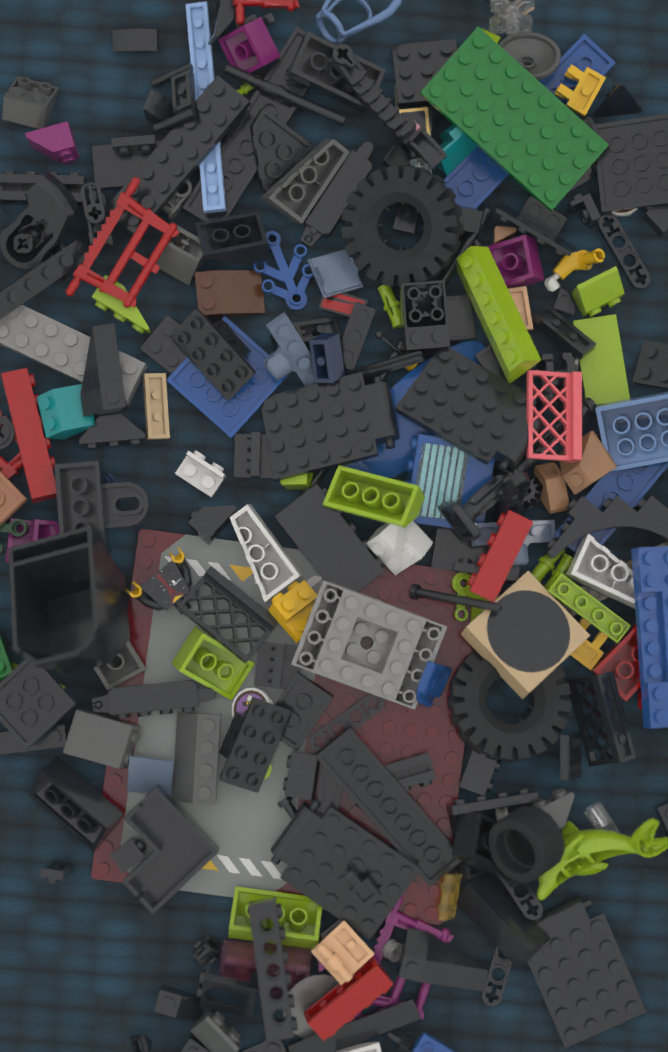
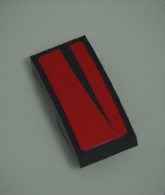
(340, 304)

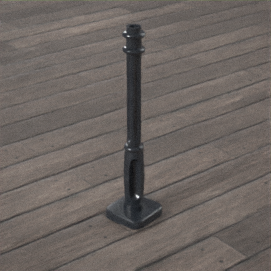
(463, 517)

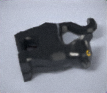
(570, 364)

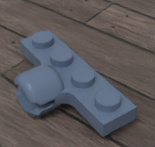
(291, 352)
(540, 532)

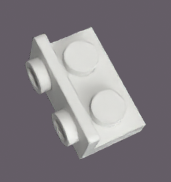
(200, 473)

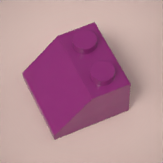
(249, 46)
(55, 142)
(518, 261)

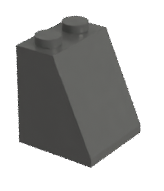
(102, 738)

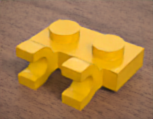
(585, 91)
(588, 652)

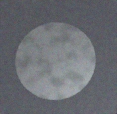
(305, 995)

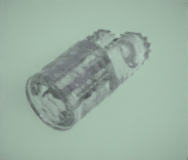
(600, 818)

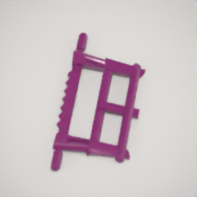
(400, 920)

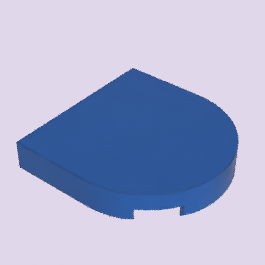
(432, 683)

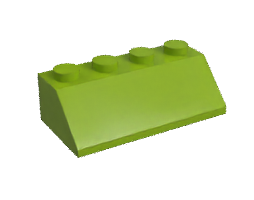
(374, 496)
(300, 917)

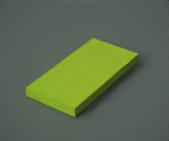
(604, 367)

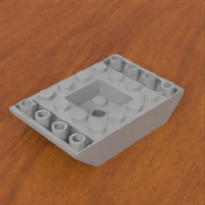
(392, 662)

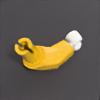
(577, 261)

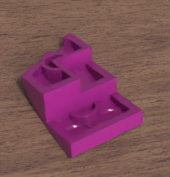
(37, 530)

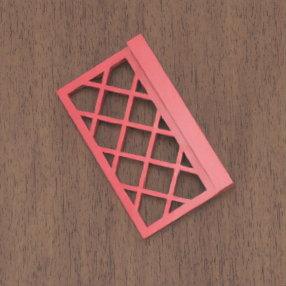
(572, 415)

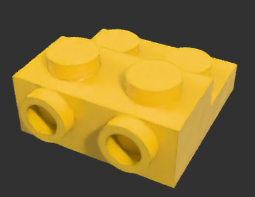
(293, 608)

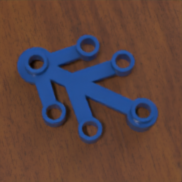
(286, 274)

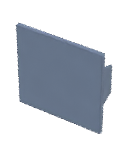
(335, 273)
(147, 773)

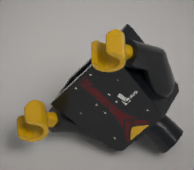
(166, 586)

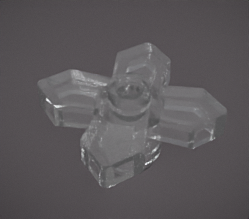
(511, 16)

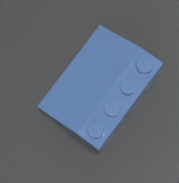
(635, 430)

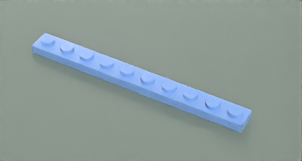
(203, 69)

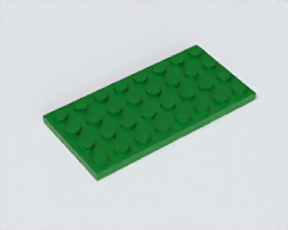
(514, 119)

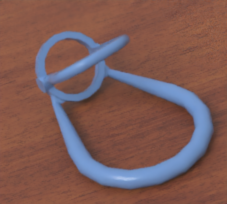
(341, 33)

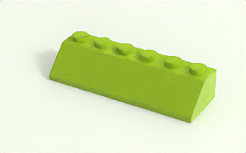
(497, 312)

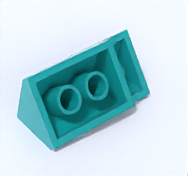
(456, 146)

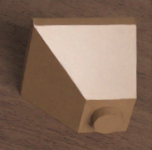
(593, 466)

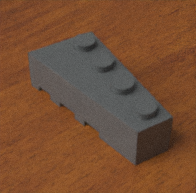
(304, 184)

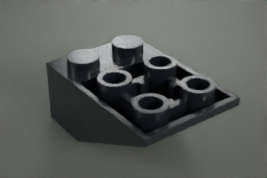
(423, 316)

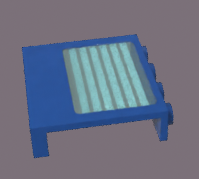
(444, 476)

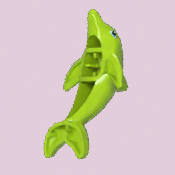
(588, 847)

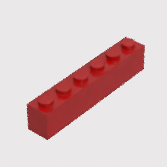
(29, 434)

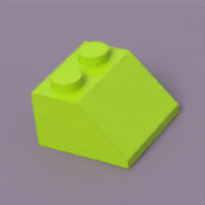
(599, 292)

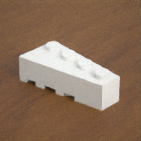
(266, 556)
(602, 571)

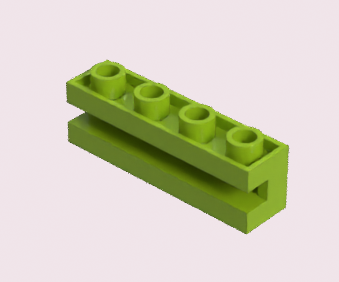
(587, 606)

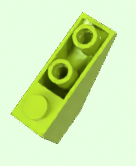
(105, 301)

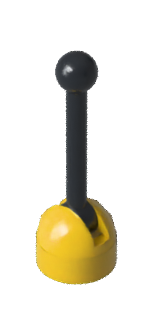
(379, 335)

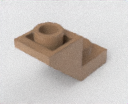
(554, 490)

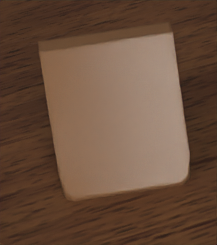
(503, 233)

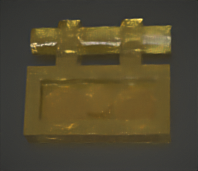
(449, 896)

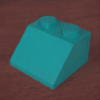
(63, 412)

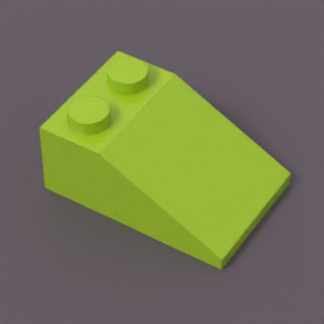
(211, 664)

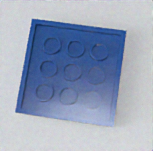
(231, 414)

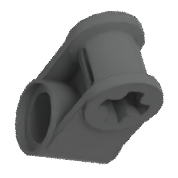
(177, 202)

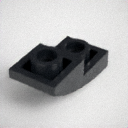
(135, 40)

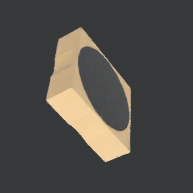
(526, 636)

